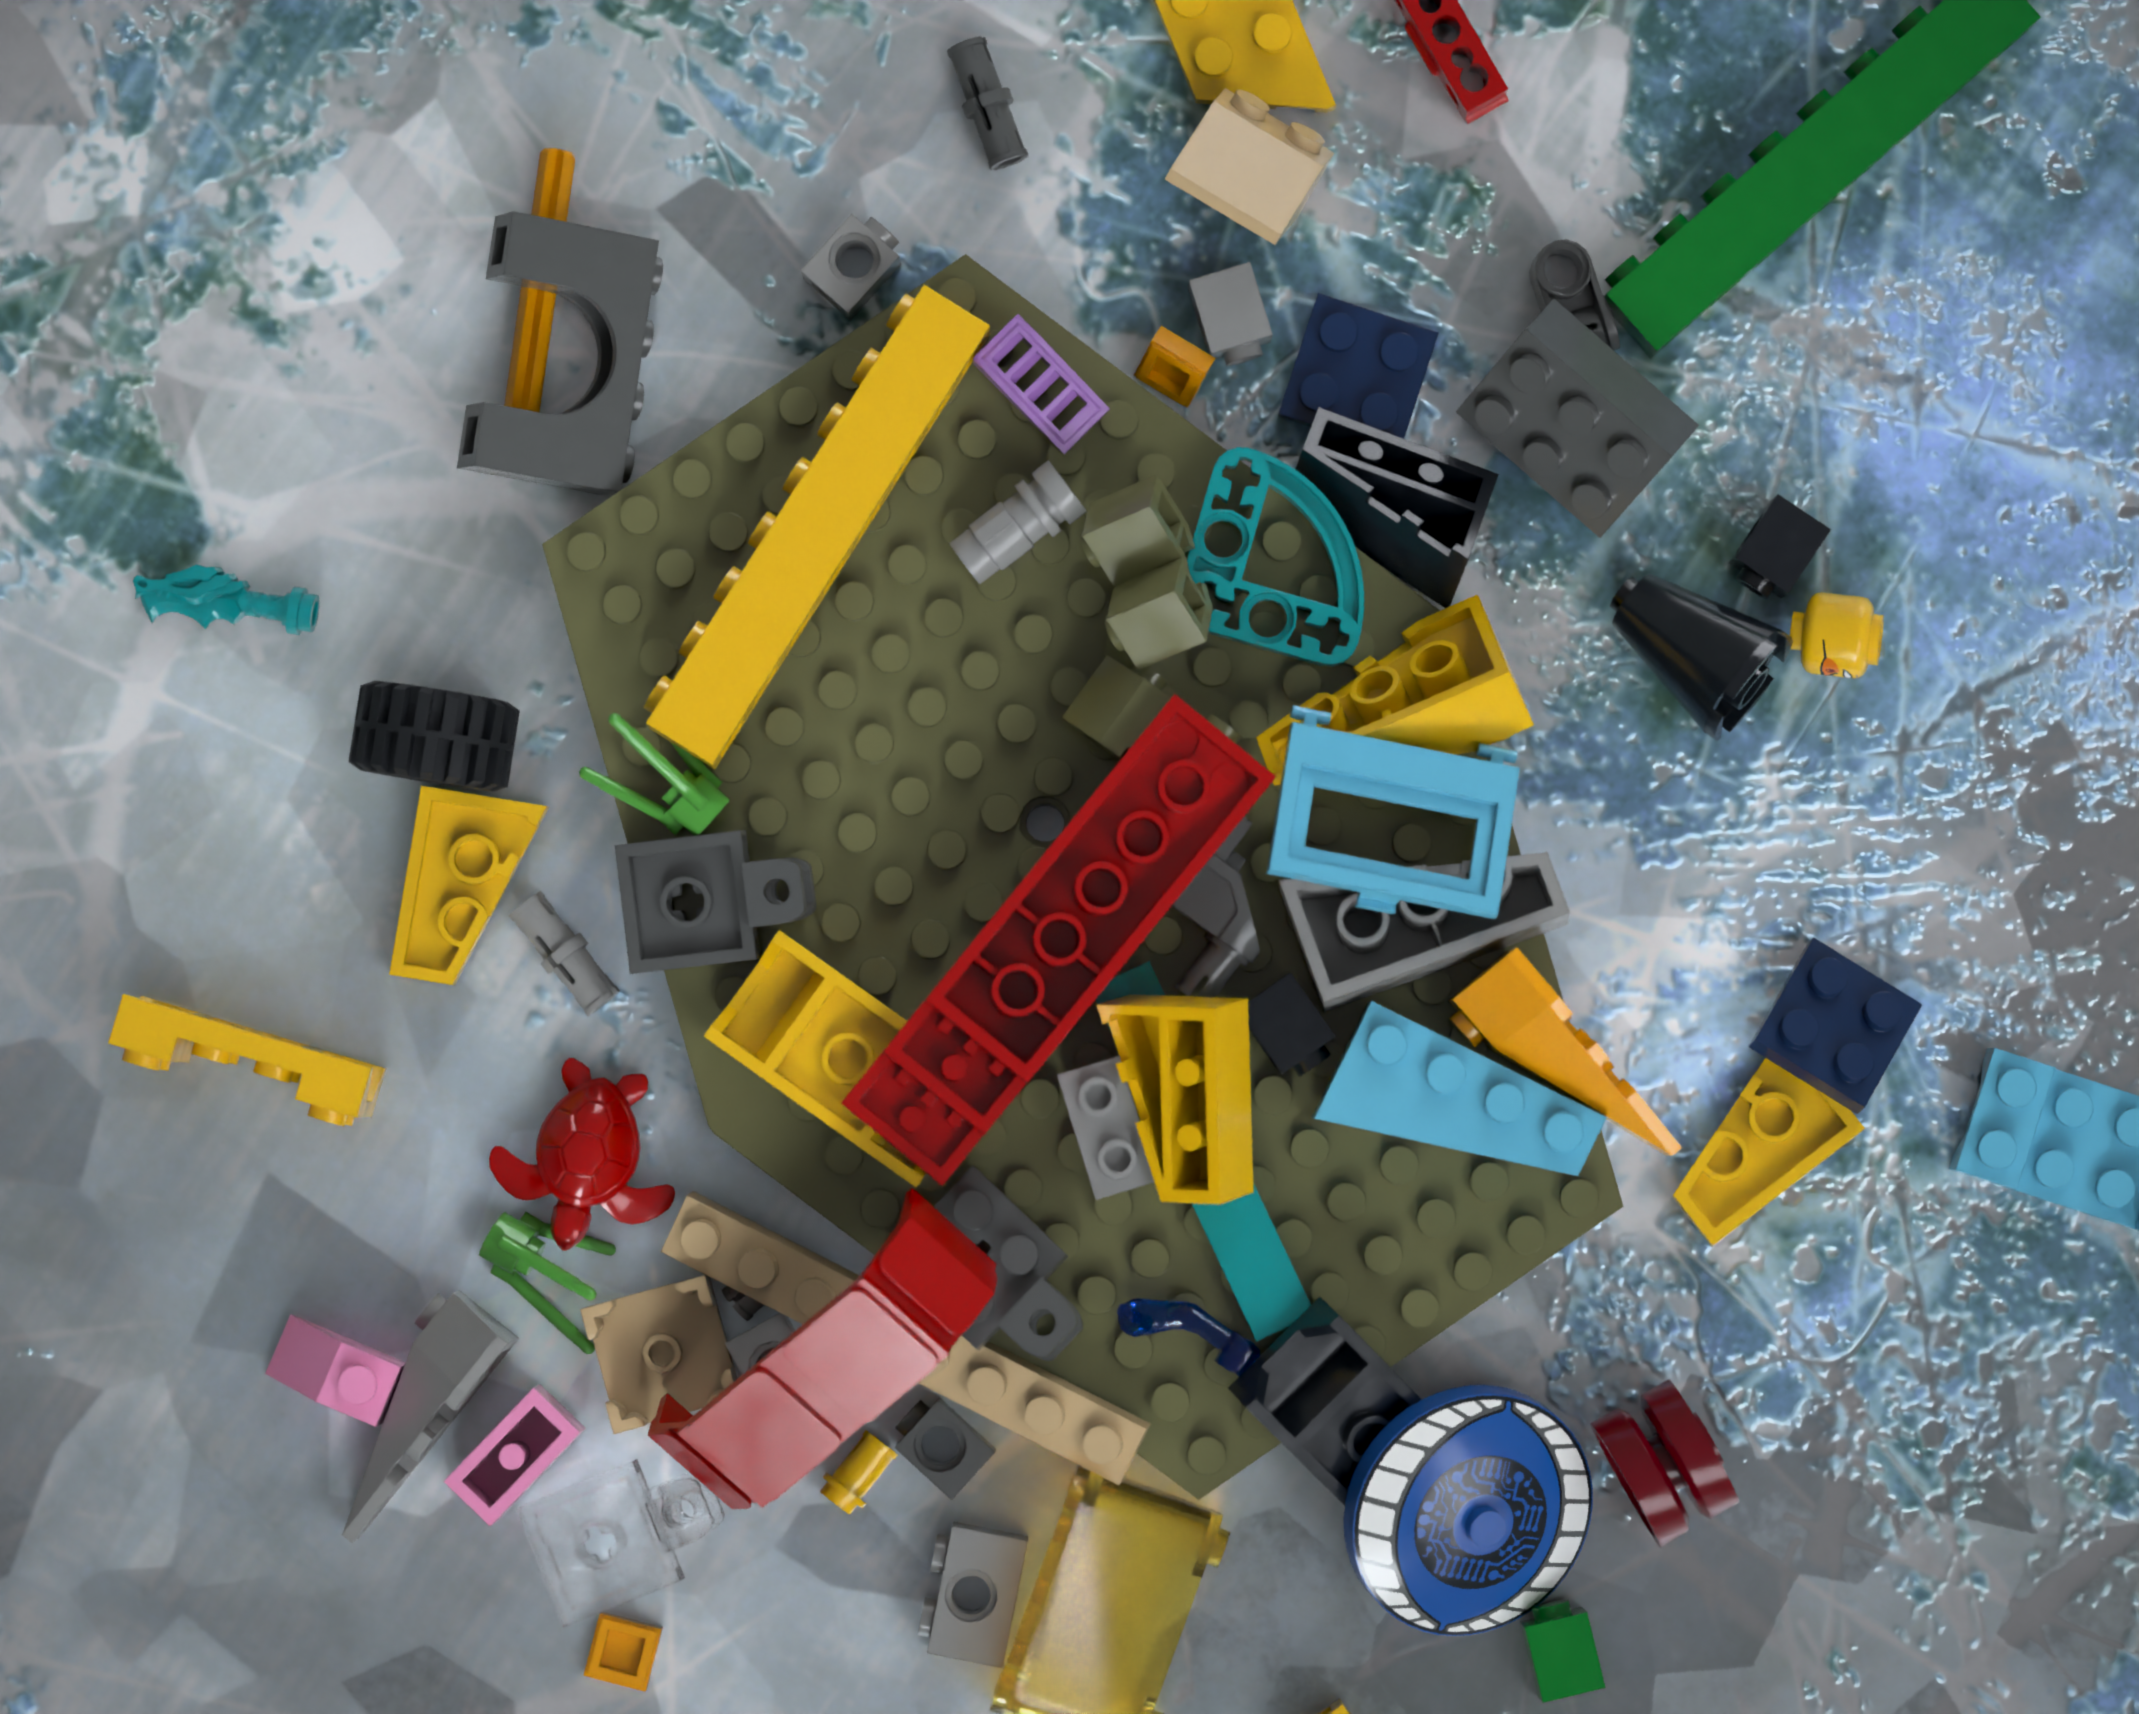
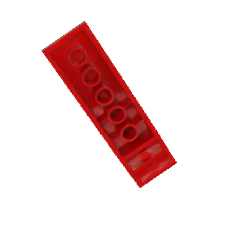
(1058, 940)

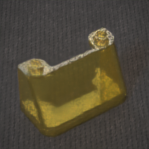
(1109, 1600)

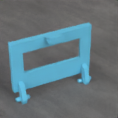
(1402, 777)

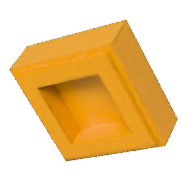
(1174, 366)
(623, 1651)

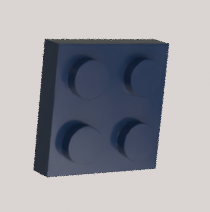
(1358, 367)
(1835, 1025)

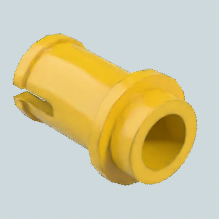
(858, 1473)

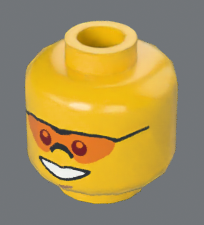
(1837, 635)

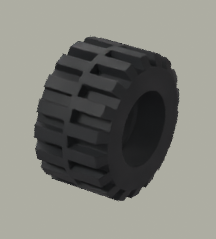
(434, 735)

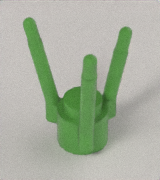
(691, 798)
(515, 1248)

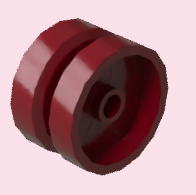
(1671, 1459)

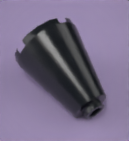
(1699, 649)

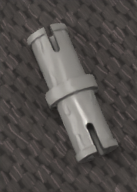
(564, 953)

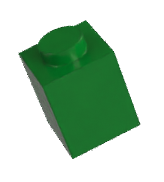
(1561, 1651)

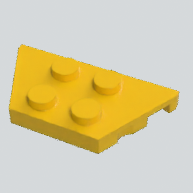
(1246, 48)

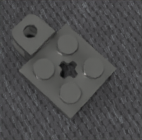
(735, 894)
(1023, 1262)

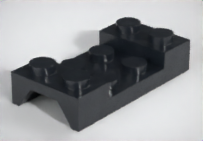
(1323, 1394)

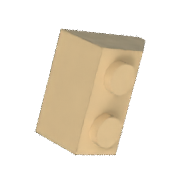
(1251, 164)

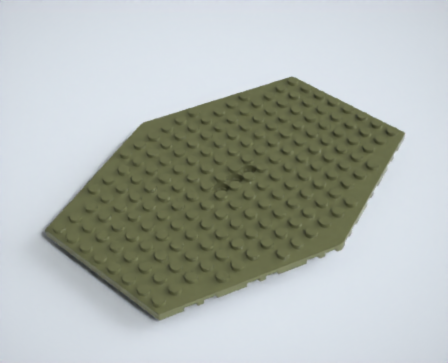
(906, 772)

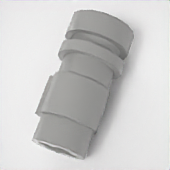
(1017, 523)

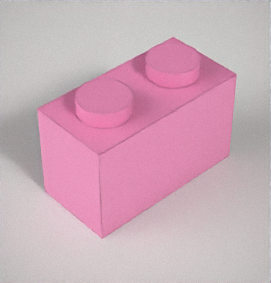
(514, 1454)

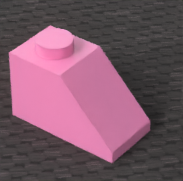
(335, 1370)

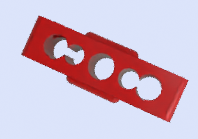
(1438, 56)

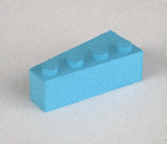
(1439, 1093)

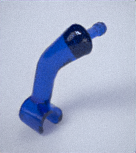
(1151, 1316)

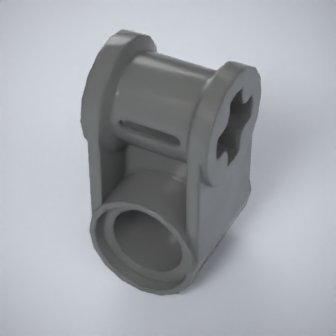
(1581, 299)

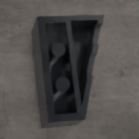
(1399, 500)

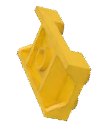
(165, 1033)
(811, 1039)

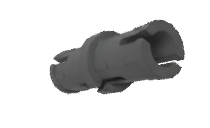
(987, 103)

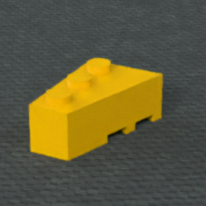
(1190, 1090)

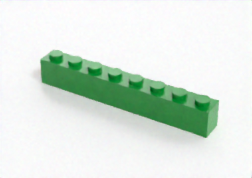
(1811, 165)

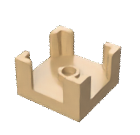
(658, 1346)

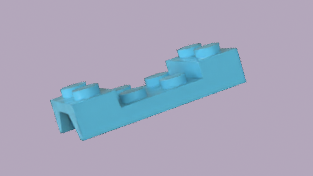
(2054, 1138)

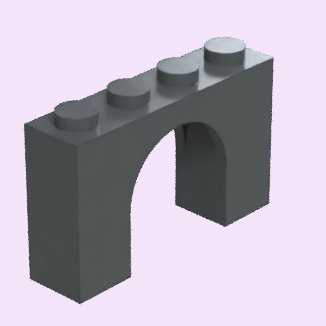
(612, 284)

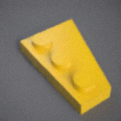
(1762, 1149)

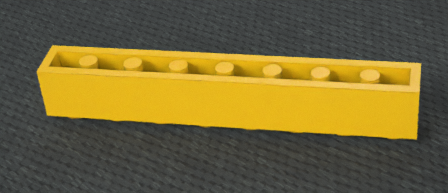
(817, 527)

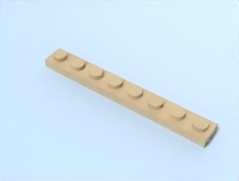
(984, 1380)

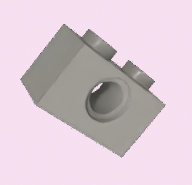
(1106, 1127)
(974, 1634)

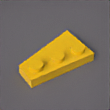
(455, 877)

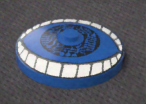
(1468, 1510)

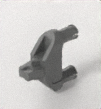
(1221, 908)

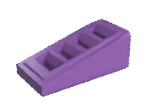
(1001, 345)

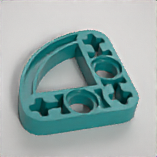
(1228, 572)

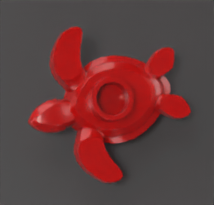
(586, 1157)

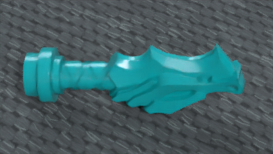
(211, 595)

